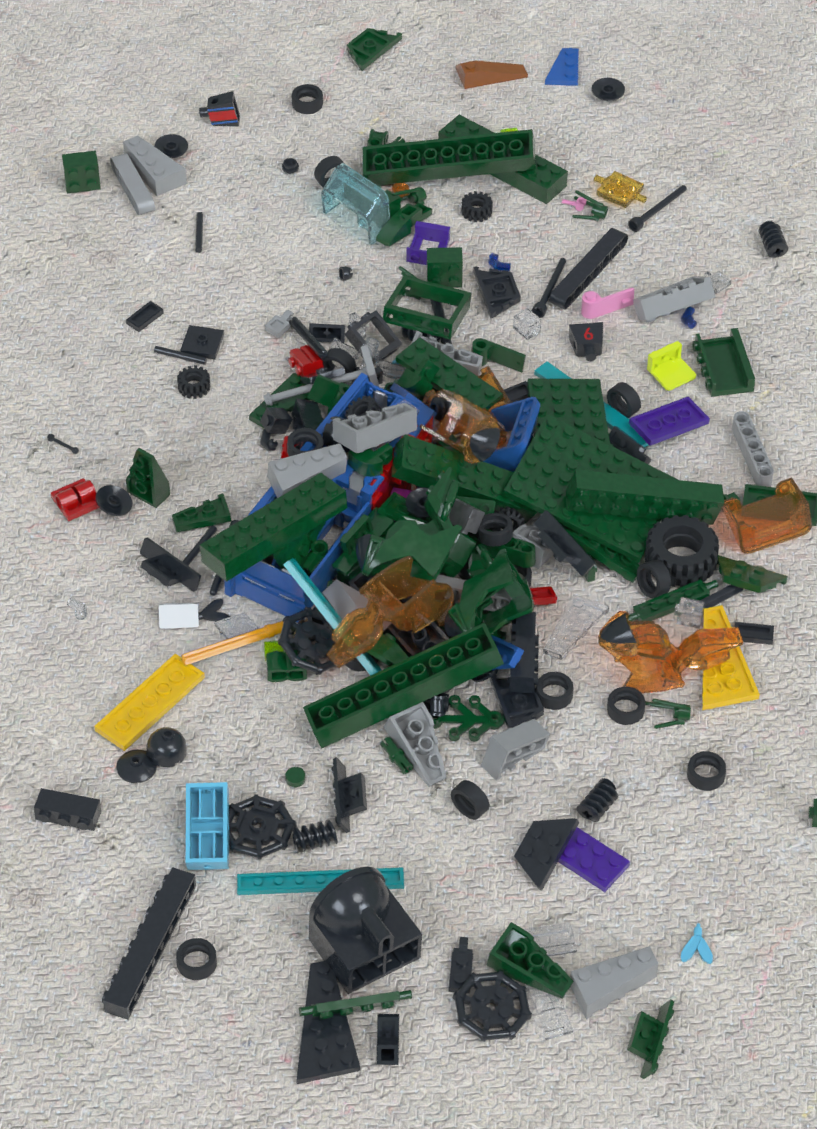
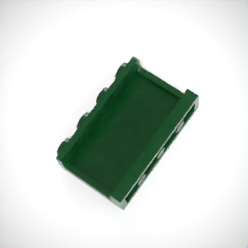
(724, 364)

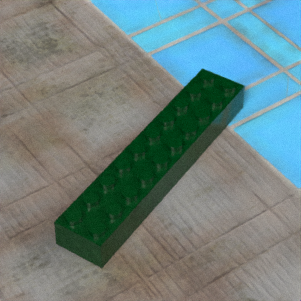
(450, 157)
(403, 685)

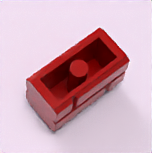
(304, 360)

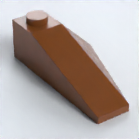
(485, 73)

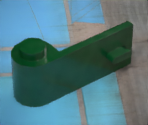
(498, 354)

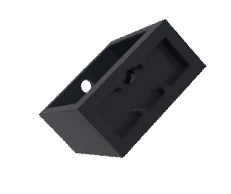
(357, 340)

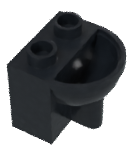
(362, 929)

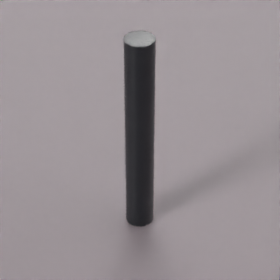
(199, 232)
(181, 355)
(196, 549)

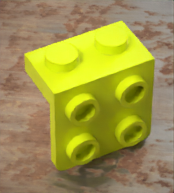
(669, 367)

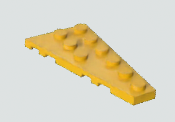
(731, 680)

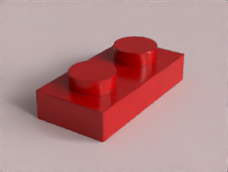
(543, 595)

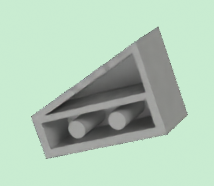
(512, 746)

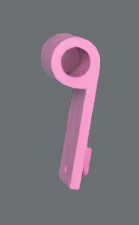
(595, 306)

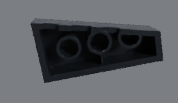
(305, 415)
(523, 636)

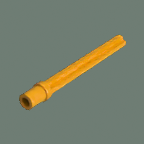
(267, 631)

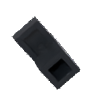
(388, 1039)

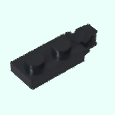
(627, 444)
(460, 965)

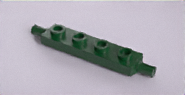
(666, 603)
(347, 1006)

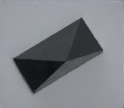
(327, 332)

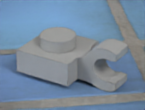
(279, 325)

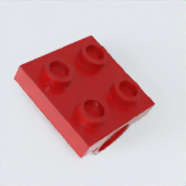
(76, 499)

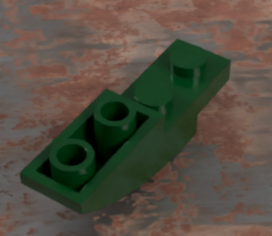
(401, 222)

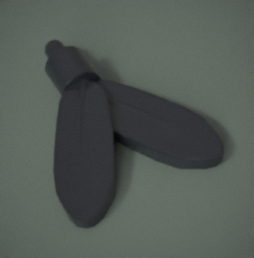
(210, 611)

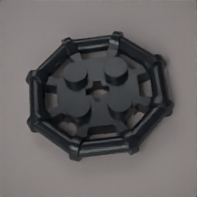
(300, 640)
(267, 831)
(492, 994)

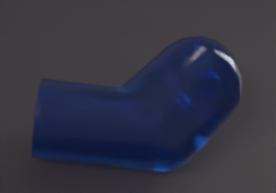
(496, 264)
(688, 319)

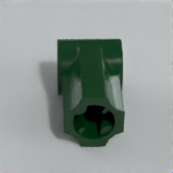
(318, 551)

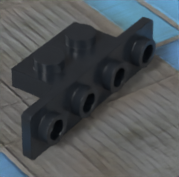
(563, 544)
(167, 567)
(349, 794)

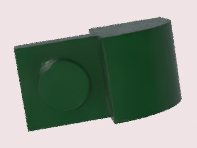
(419, 381)
(369, 462)

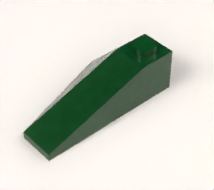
(147, 479)
(458, 555)
(388, 650)
(528, 963)

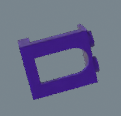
(428, 232)

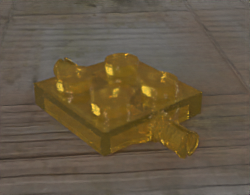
(620, 189)

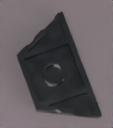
(497, 290)
(516, 706)
(544, 847)

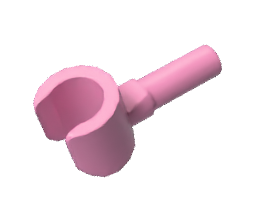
(579, 204)

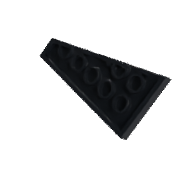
(325, 1043)

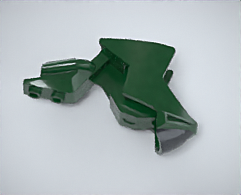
(425, 543)
(486, 579)

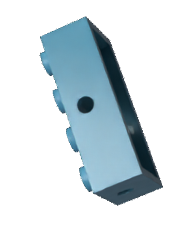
(207, 826)

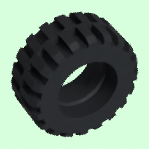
(683, 533)

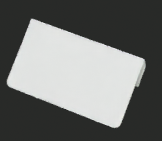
(178, 615)

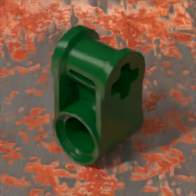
(377, 138)

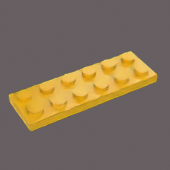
(149, 702)

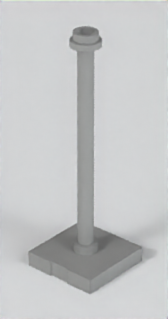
(368, 370)

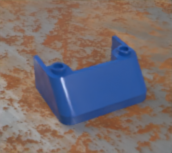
(520, 419)

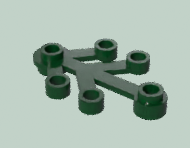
(469, 719)

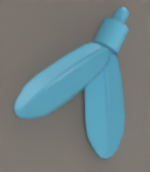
(697, 943)

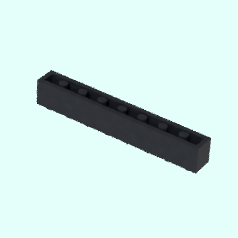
(149, 943)

